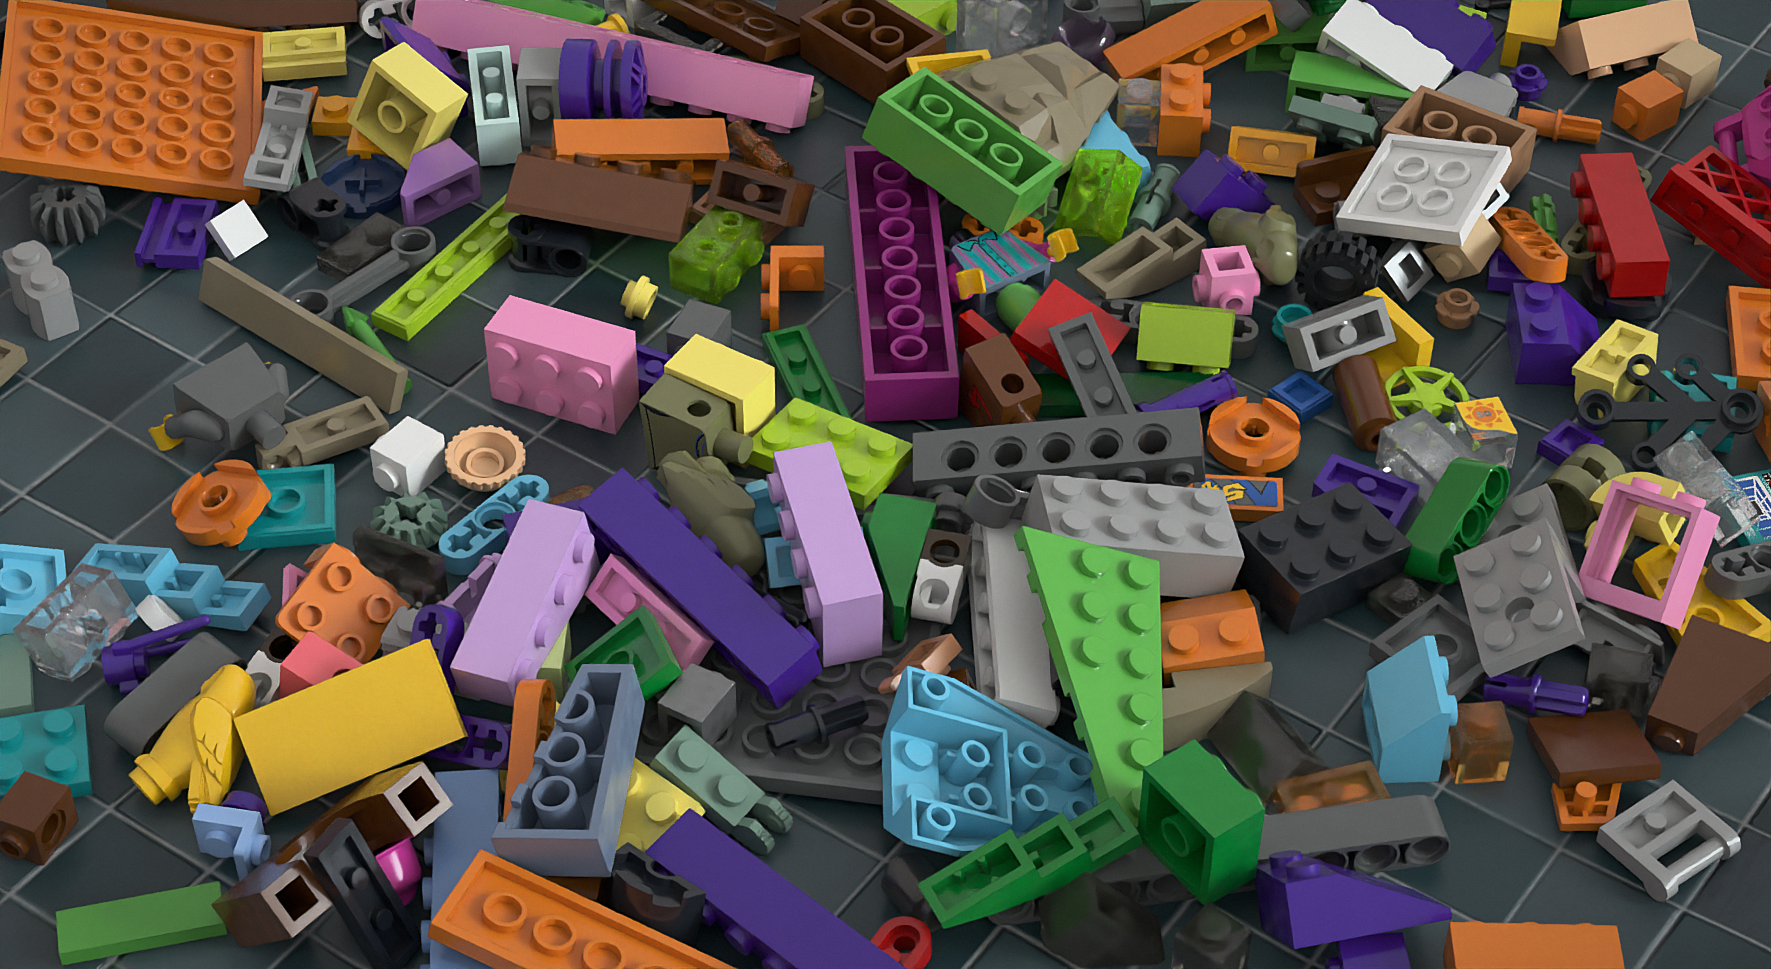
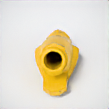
(200, 743)

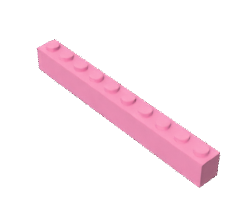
(674, 71)

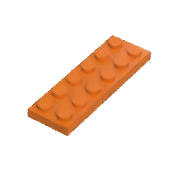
(528, 922)

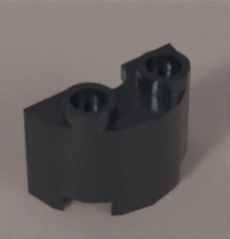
(652, 899)

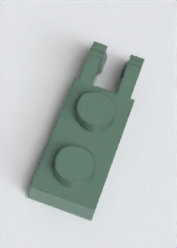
(721, 790)

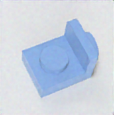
(232, 833)

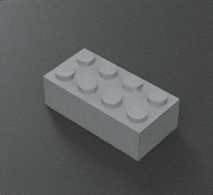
(1176, 525)

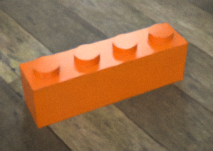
(1195, 36)
(656, 143)

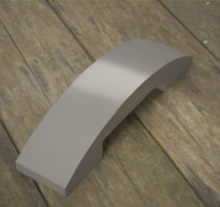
(280, 139)

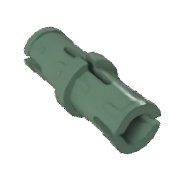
(1154, 199)

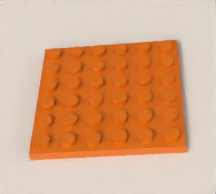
(129, 100)

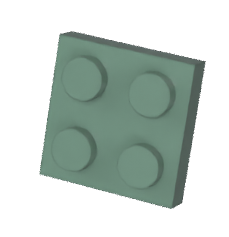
(1334, 124)

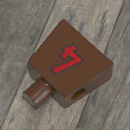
(997, 385)

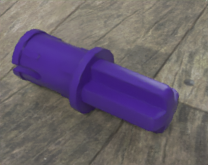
(1537, 694)

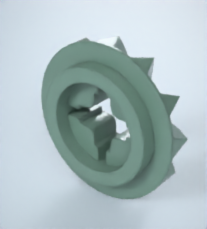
(430, 517)

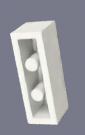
(1383, 48)

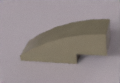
(1145, 261)
(1203, 696)

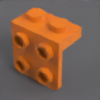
(340, 603)

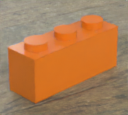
(1531, 946)

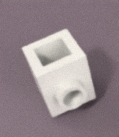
(408, 457)

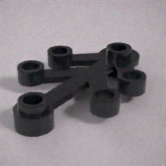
(1677, 410)

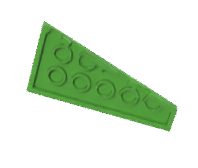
(1105, 651)

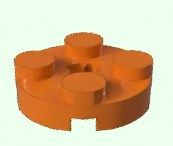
(1249, 454)
(238, 501)

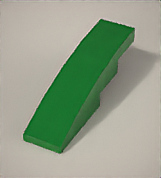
(1022, 869)

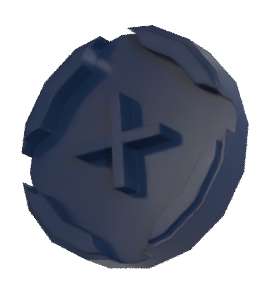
(366, 184)

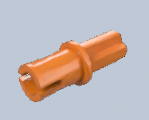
(1561, 125)

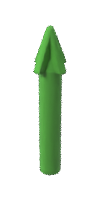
(357, 327)

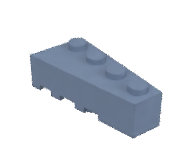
(577, 792)

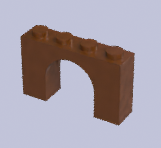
(285, 893)

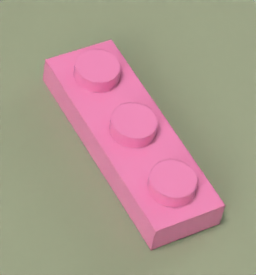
(622, 590)

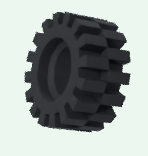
(1340, 253)

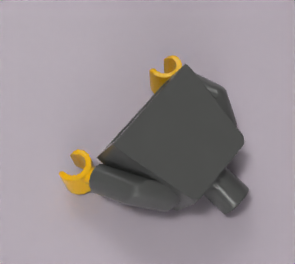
(228, 403)

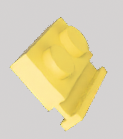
(304, 54)

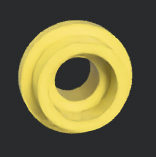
(639, 297)

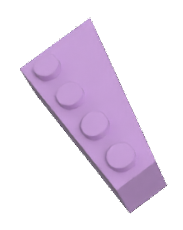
(828, 553)
(526, 602)

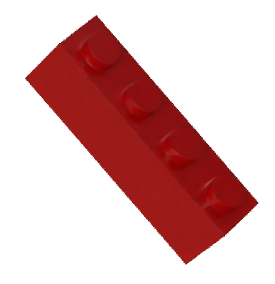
(1620, 225)

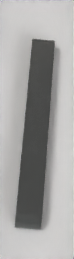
(1353, 836)

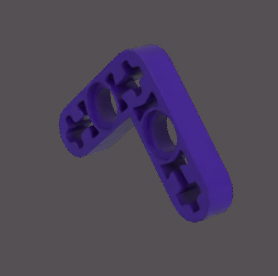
(477, 728)

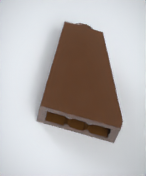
(1708, 686)

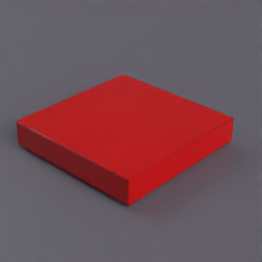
(1053, 308)

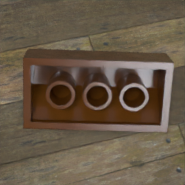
(601, 194)

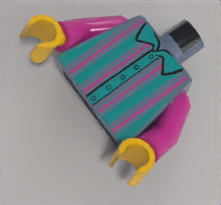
(990, 262)

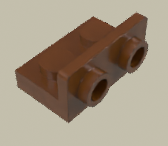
(1329, 180)

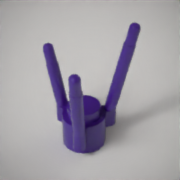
(129, 659)

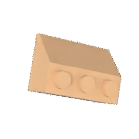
(1623, 38)

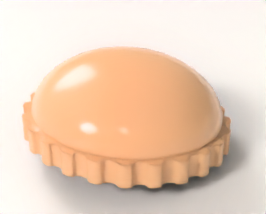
(484, 458)

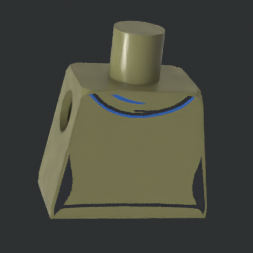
(689, 420)

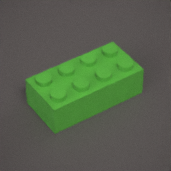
(962, 150)

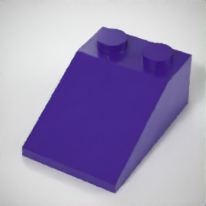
(1323, 903)

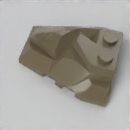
(1041, 94)

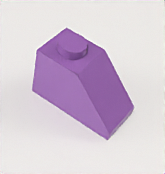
(438, 183)

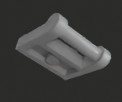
(1657, 827)

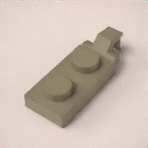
(325, 435)

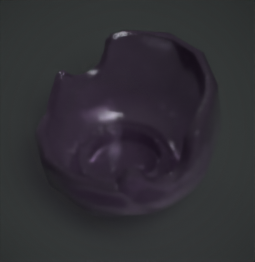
(1086, 37)

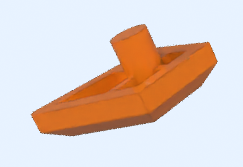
(1585, 806)

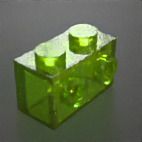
(715, 254)

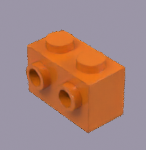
(1183, 110)

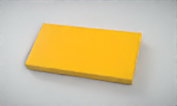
(350, 727)

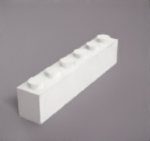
(1008, 628)

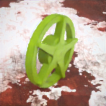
(1425, 395)

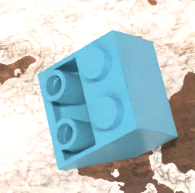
(1409, 713)

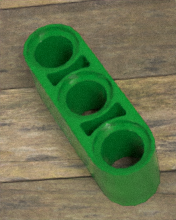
(1455, 517)

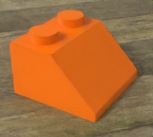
(1209, 633)

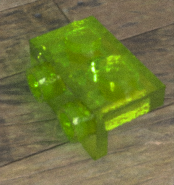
(1099, 194)

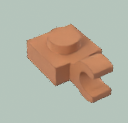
(928, 655)

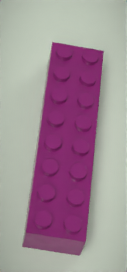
(899, 291)

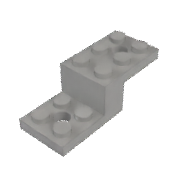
(1522, 584)

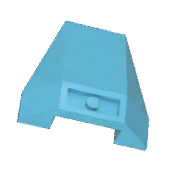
(971, 768)

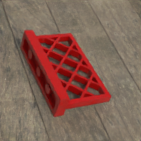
(1719, 217)

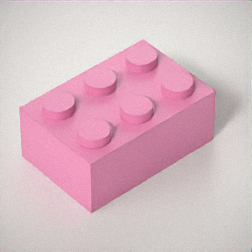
(562, 364)

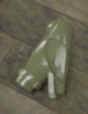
(1267, 236)
(714, 507)

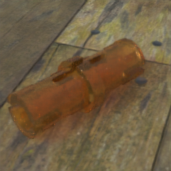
(757, 149)

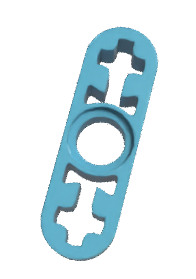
(482, 541)

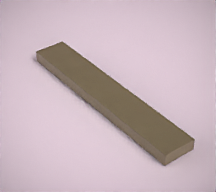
(303, 334)

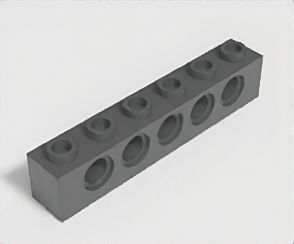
(1076, 440)

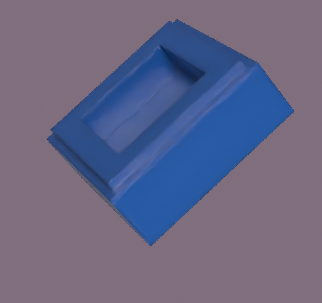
(1302, 396)

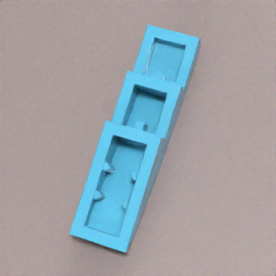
(185, 587)

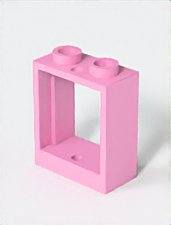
(1610, 538)

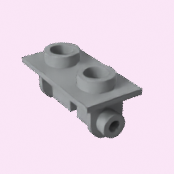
(1603, 627)

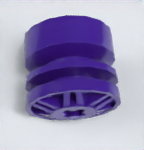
(596, 84)

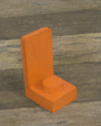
(790, 270)

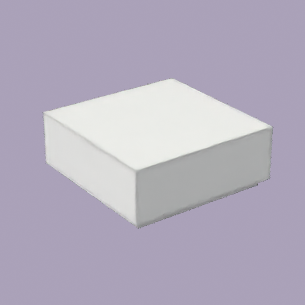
(236, 230)

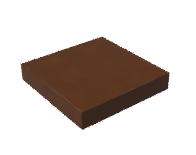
(1593, 748)

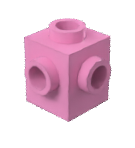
(1228, 288)

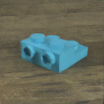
(26, 580)

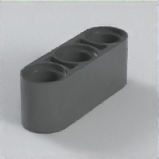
(152, 705)

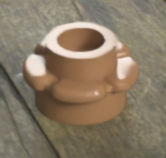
(1456, 308)

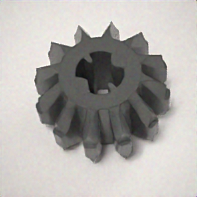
(67, 211)

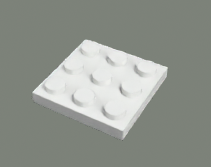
(1424, 189)

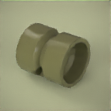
(1578, 480)

